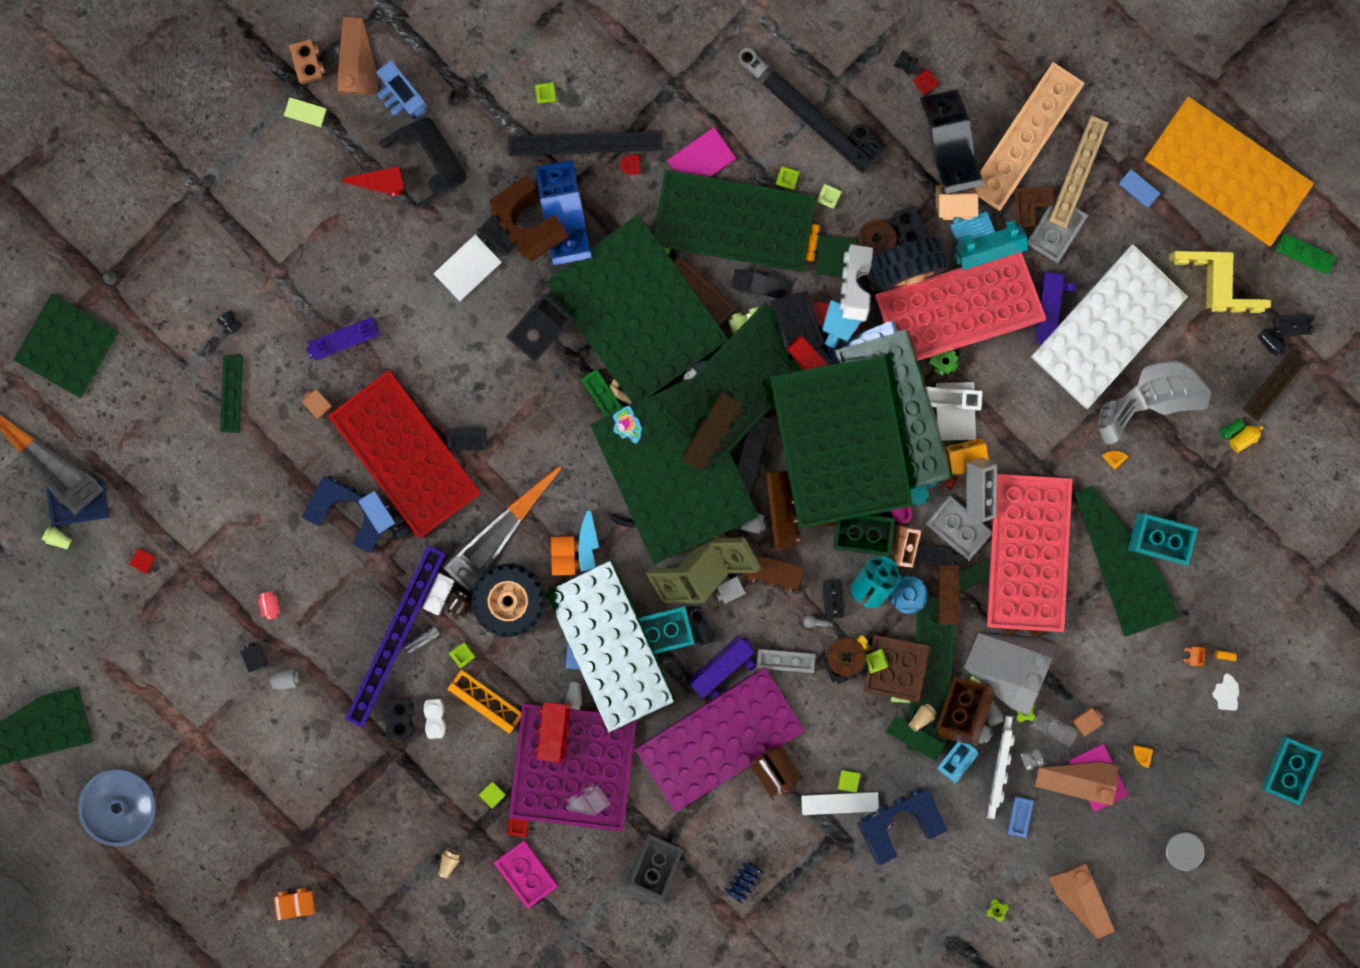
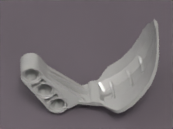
(1161, 387)

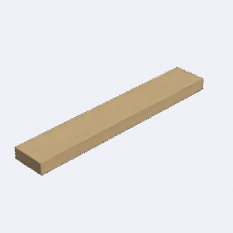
(1078, 172)

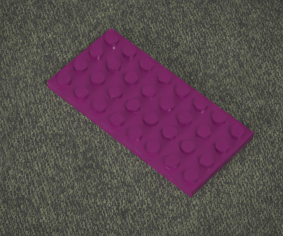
(719, 739)

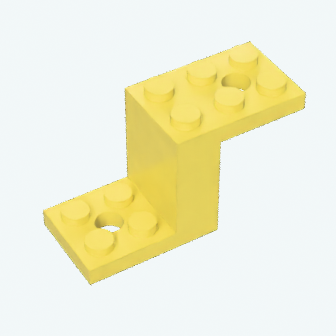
(1219, 281)

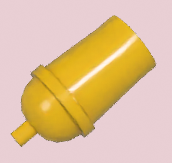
(1245, 438)

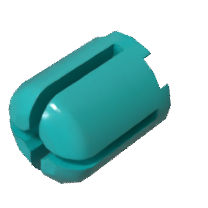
(870, 577)

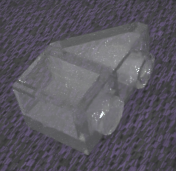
(1054, 728)
(590, 802)

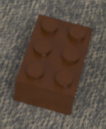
(965, 711)

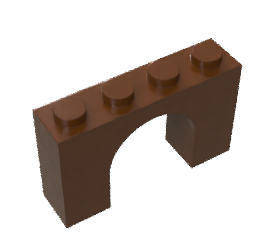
(532, 241)

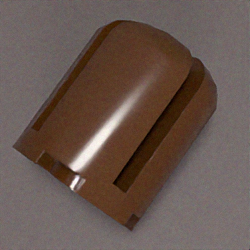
(784, 766)

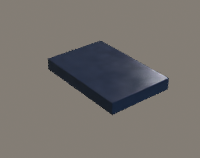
(94, 510)

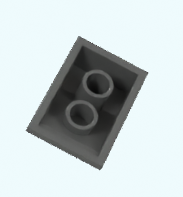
(653, 870)

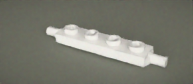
(1001, 776)

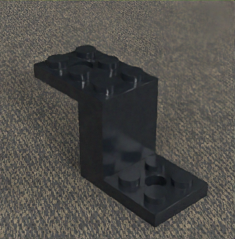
(951, 141)
(548, 319)

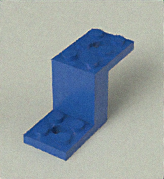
(561, 198)

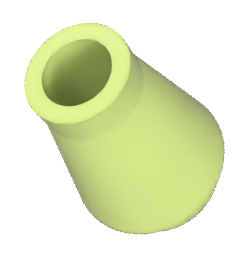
(56, 538)

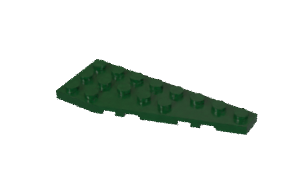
(1132, 581)
(45, 726)

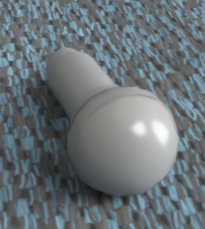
(811, 621)

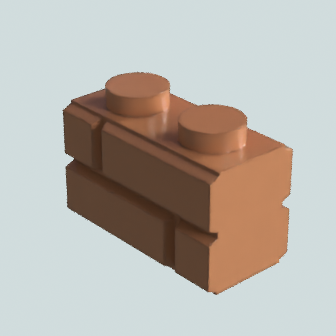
(905, 545)

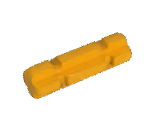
(812, 243)

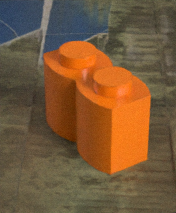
(563, 555)
(294, 904)

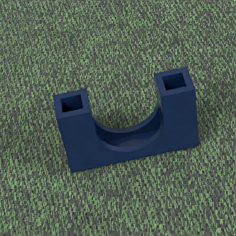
(330, 492)
(875, 827)

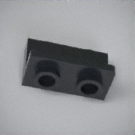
(495, 234)
(833, 599)

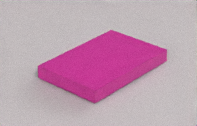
(703, 156)
(1100, 754)
(525, 874)

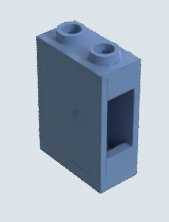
(402, 92)

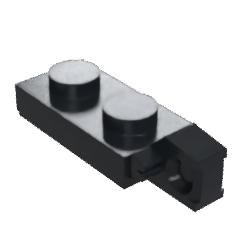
(936, 556)

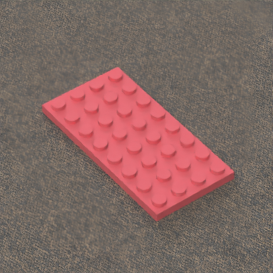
(964, 305)
(1029, 553)

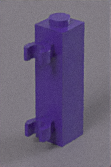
(1050, 301)
(343, 339)
(722, 666)

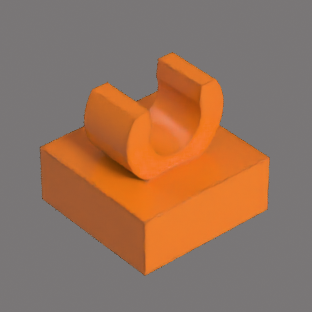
(1197, 656)

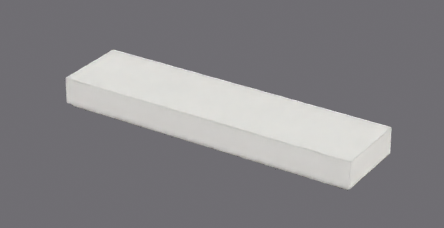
(840, 803)

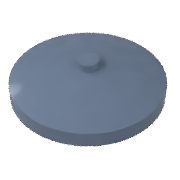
(117, 807)

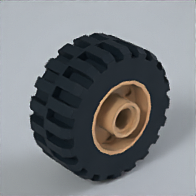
(909, 263)
(490, 606)

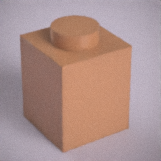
(316, 403)
(1088, 721)

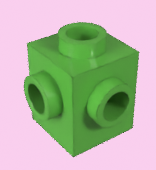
(939, 367)

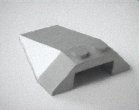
(1011, 667)

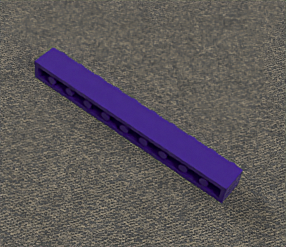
(395, 636)

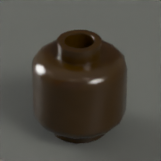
(458, 602)

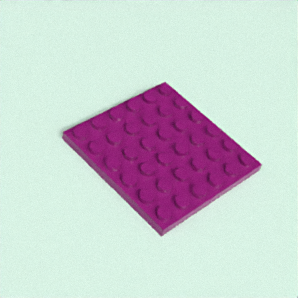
(590, 758)

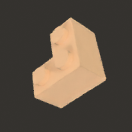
(958, 204)

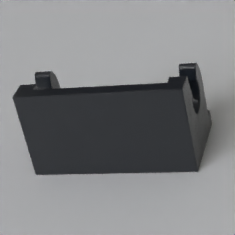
(1293, 325)
(467, 439)

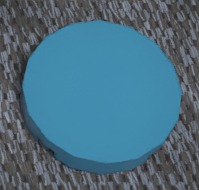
(910, 595)

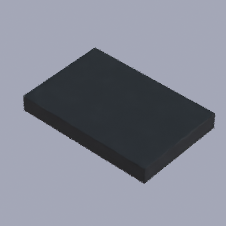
(795, 319)

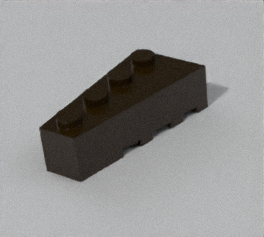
(712, 430)

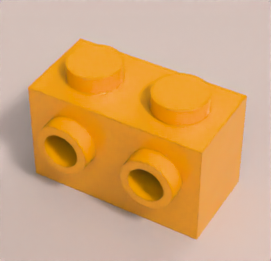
(961, 453)

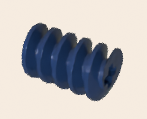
(743, 881)

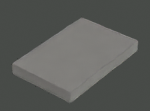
(1052, 239)
(958, 529)

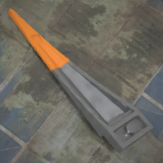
(63, 479)
(480, 550)

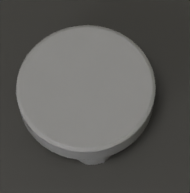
(1184, 851)

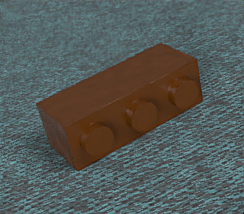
(776, 572)
(948, 595)

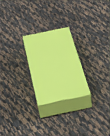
(305, 112)

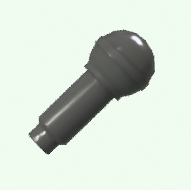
(109, 278)

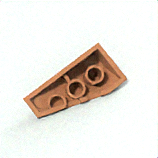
(356, 62)
(1087, 781)
(1081, 896)

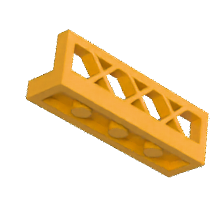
(482, 708)

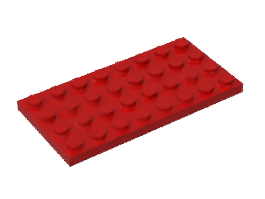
(404, 454)

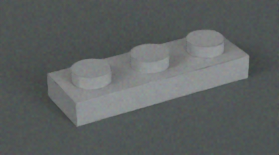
(786, 660)

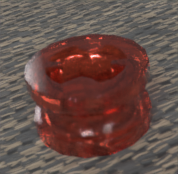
(949, 483)

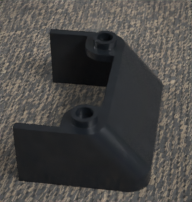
(449, 170)

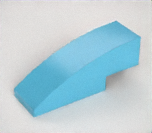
(587, 542)

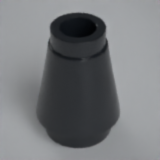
(1271, 342)

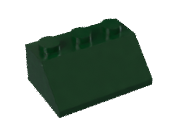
(865, 535)

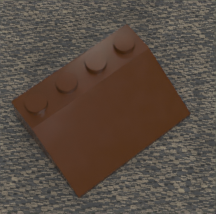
(781, 511)

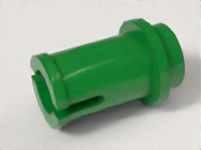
(1231, 429)

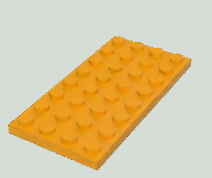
(1228, 171)

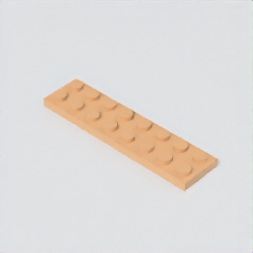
(1027, 135)

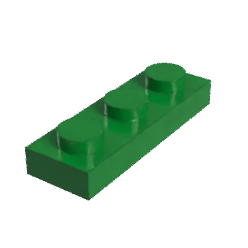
(1305, 254)
(601, 393)

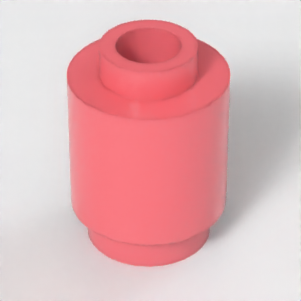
(268, 605)

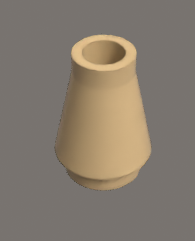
(922, 717)
(448, 862)

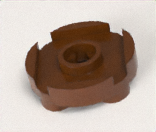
(883, 230)
(857, 658)

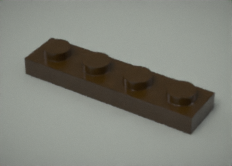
(1274, 385)

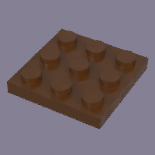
(905, 672)

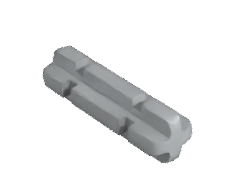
(421, 639)

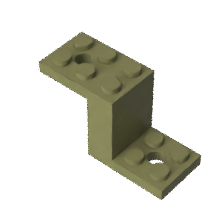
(703, 570)

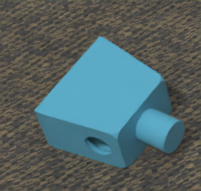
(837, 326)

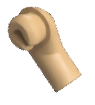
(618, 393)

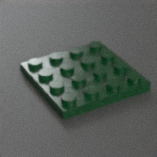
(66, 345)

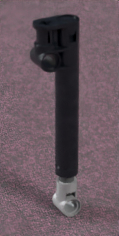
(857, 151)

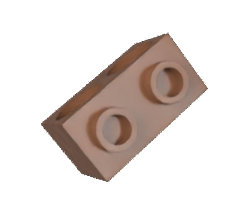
(301, 63)

